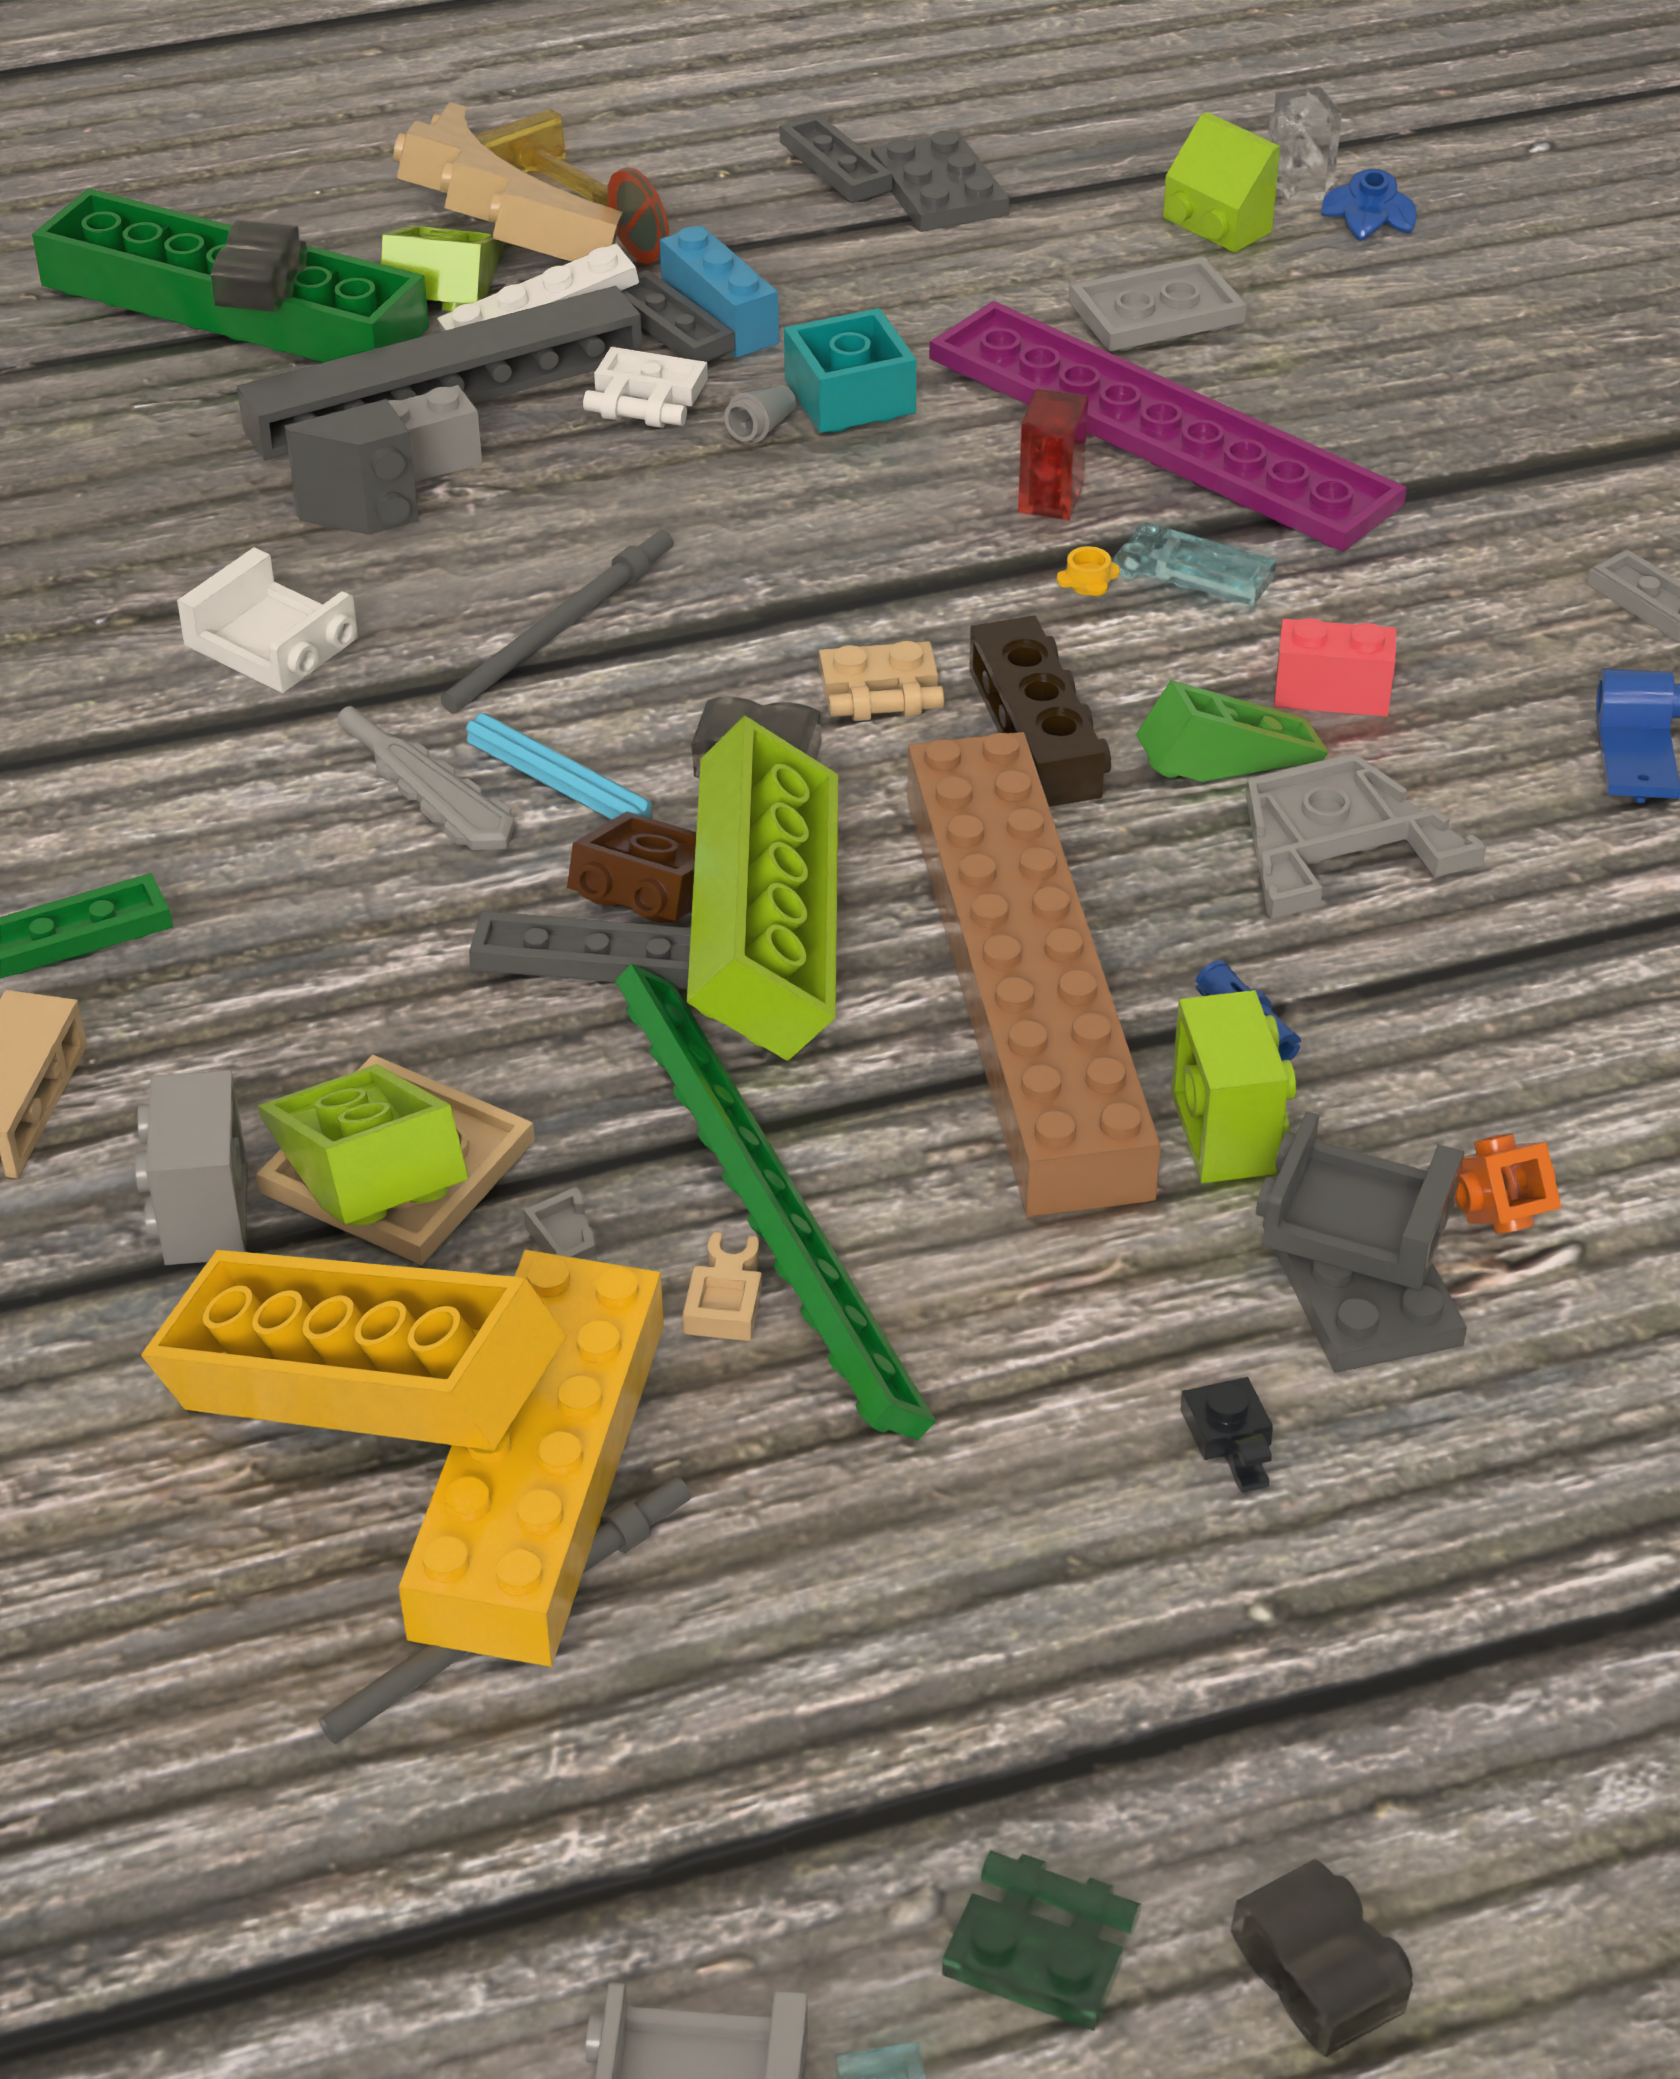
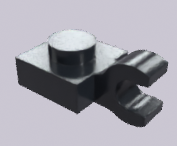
(1233, 1424)

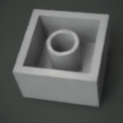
(193, 1166)

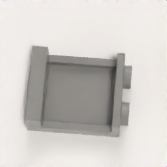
(696, 2044)

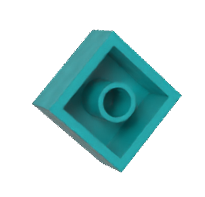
(850, 370)

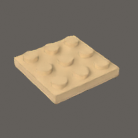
(490, 1147)

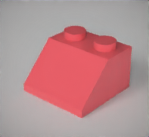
(1335, 667)

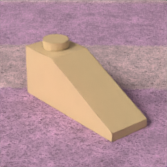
(38, 1054)

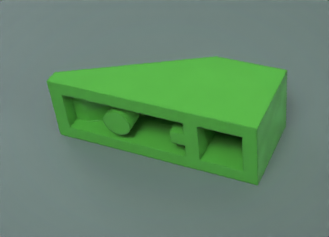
(1222, 737)

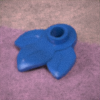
(1369, 203)

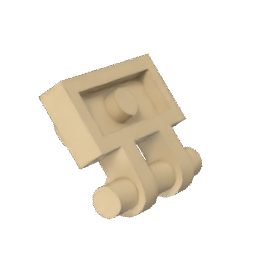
(880, 680)

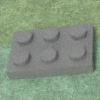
(1157, 304)

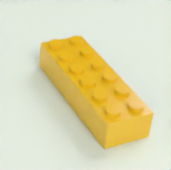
(357, 1347)
(519, 1521)

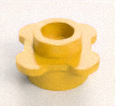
(1088, 571)

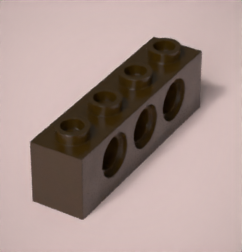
(1032, 694)

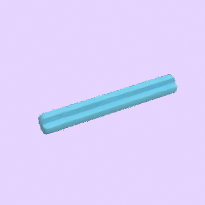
(554, 769)

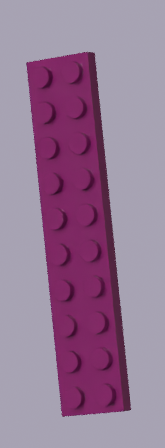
(1174, 426)

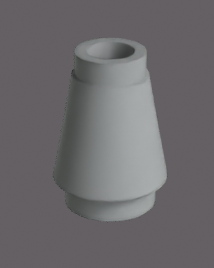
(758, 412)

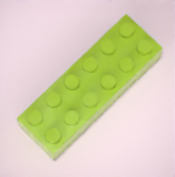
(765, 890)

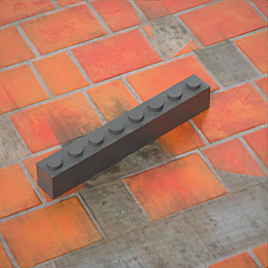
(480, 358)

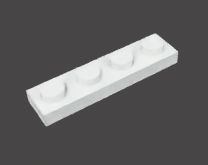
(593, 272)

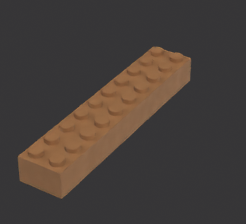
(1031, 978)

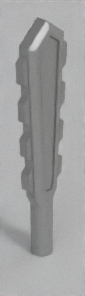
(442, 796)

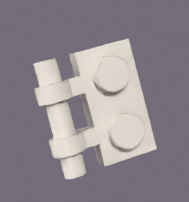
(661, 379)

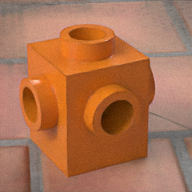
(1507, 1183)

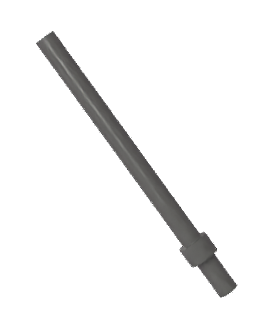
(625, 569)
(619, 1530)

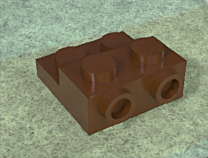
(636, 866)

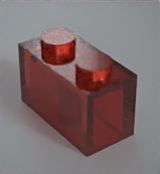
(1052, 454)

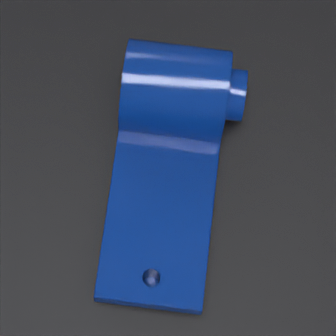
(1635, 733)

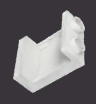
(263, 626)

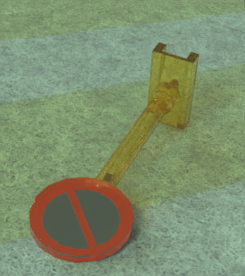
(538, 145)

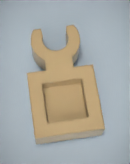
(726, 1294)

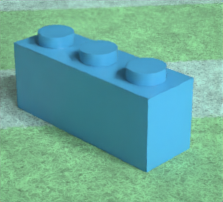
(722, 286)

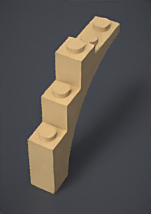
(488, 188)

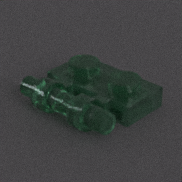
(1036, 1959)

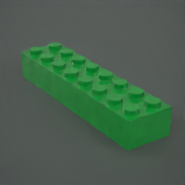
(163, 268)

